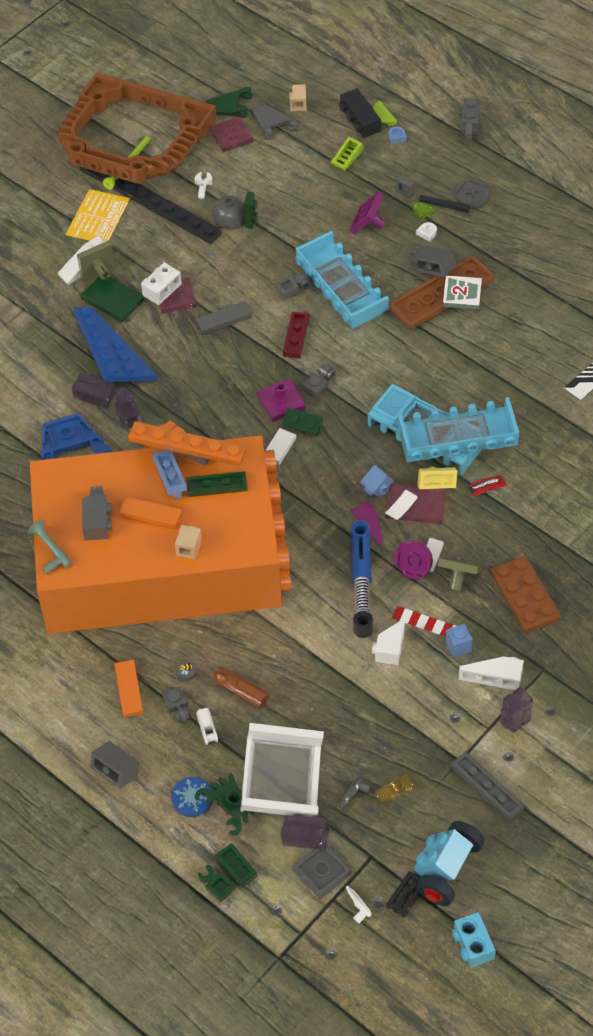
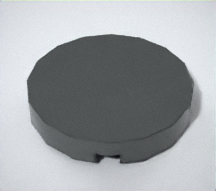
(472, 193)

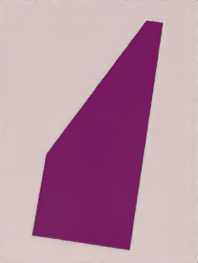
(367, 513)

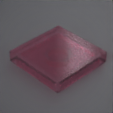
(231, 134)
(179, 299)

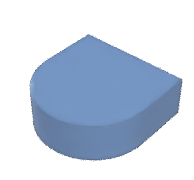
(397, 135)

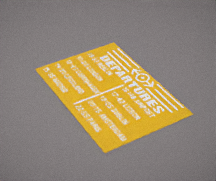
(97, 216)

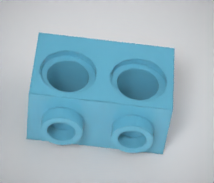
(477, 939)

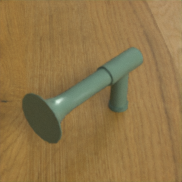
(38, 529)

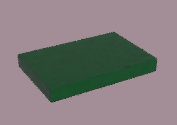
(112, 297)

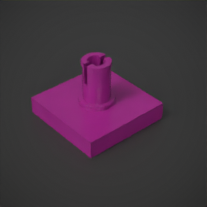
(367, 214)
(279, 397)

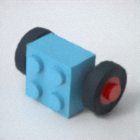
(443, 859)

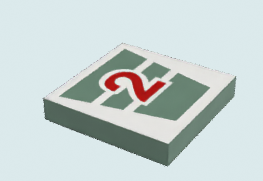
(462, 292)

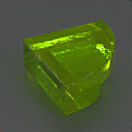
(422, 210)

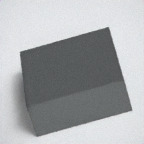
(405, 186)

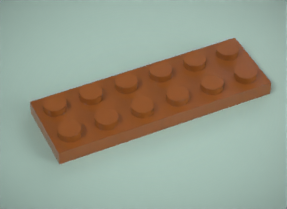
(428, 298)

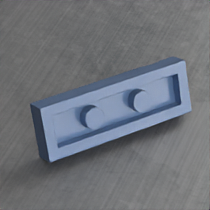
(169, 473)

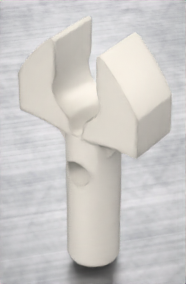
(202, 183)

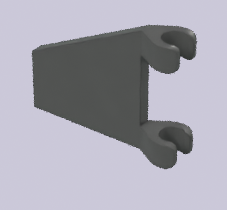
(270, 117)

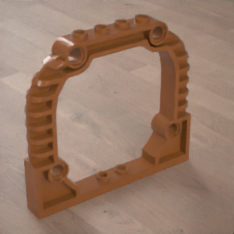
(105, 90)

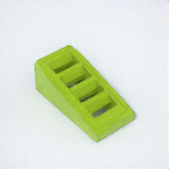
(350, 142)

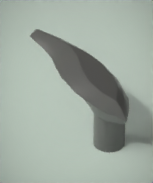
(357, 784)

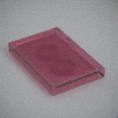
(427, 507)

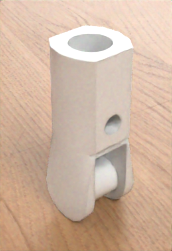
(206, 725)

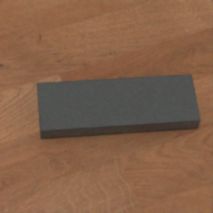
(223, 318)

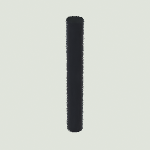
(443, 203)

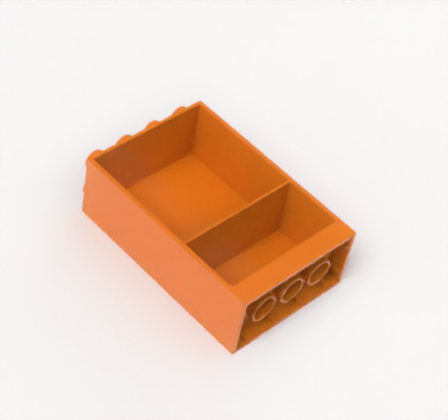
(136, 570)

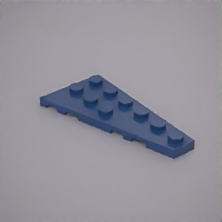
(111, 353)

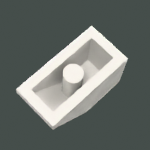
(389, 644)

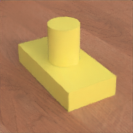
(437, 478)

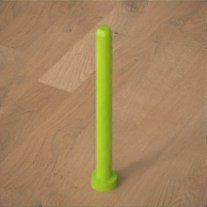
(108, 182)

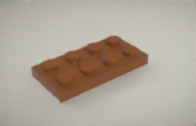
(525, 594)

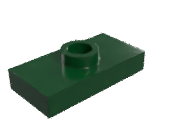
(236, 865)

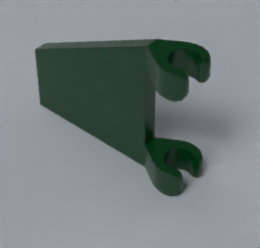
(228, 103)

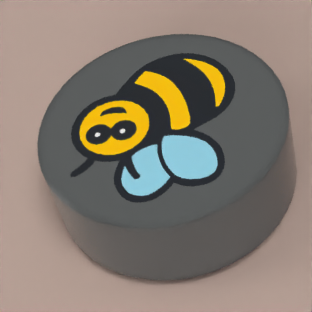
(186, 670)

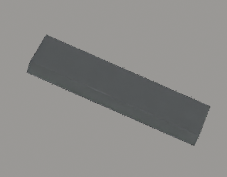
(487, 786)

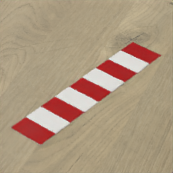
(421, 621)

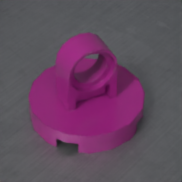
(413, 559)

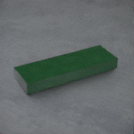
(216, 484)

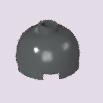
(229, 212)

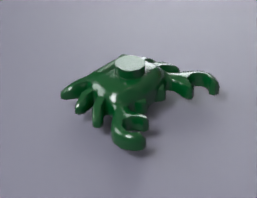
(229, 799)

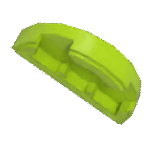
(385, 116)

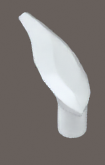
(358, 902)

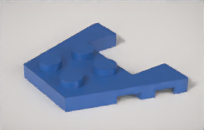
(68, 435)

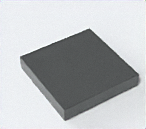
(322, 871)

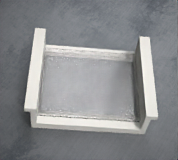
(281, 770)

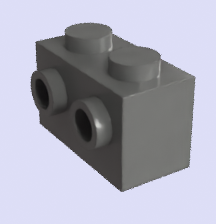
(114, 764)

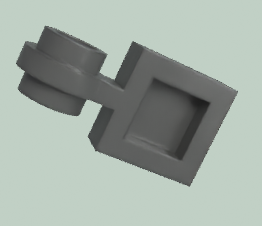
(176, 702)

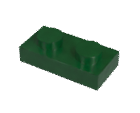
(250, 207)
(302, 421)

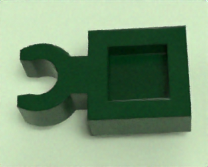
(218, 885)

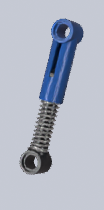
(361, 578)

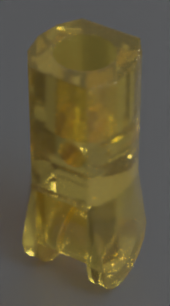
(392, 790)

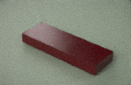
(296, 335)

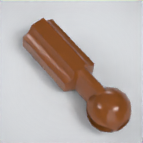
(241, 687)

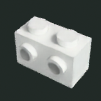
(161, 283)

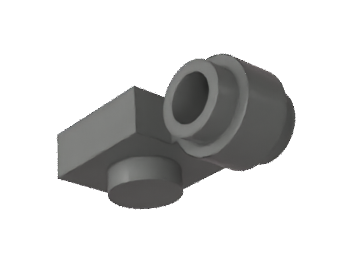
(288, 286)
(317, 383)

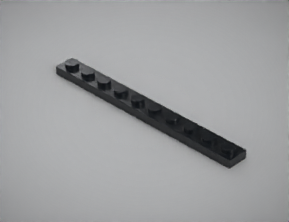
(162, 207)

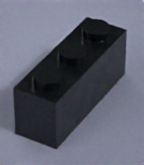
(360, 113)

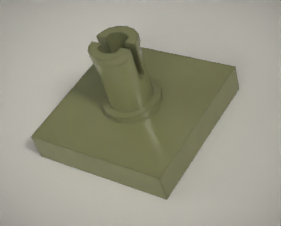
(96, 262)
(459, 570)

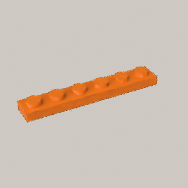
(187, 443)

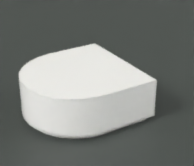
(427, 231)

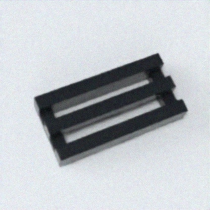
(398, 908)

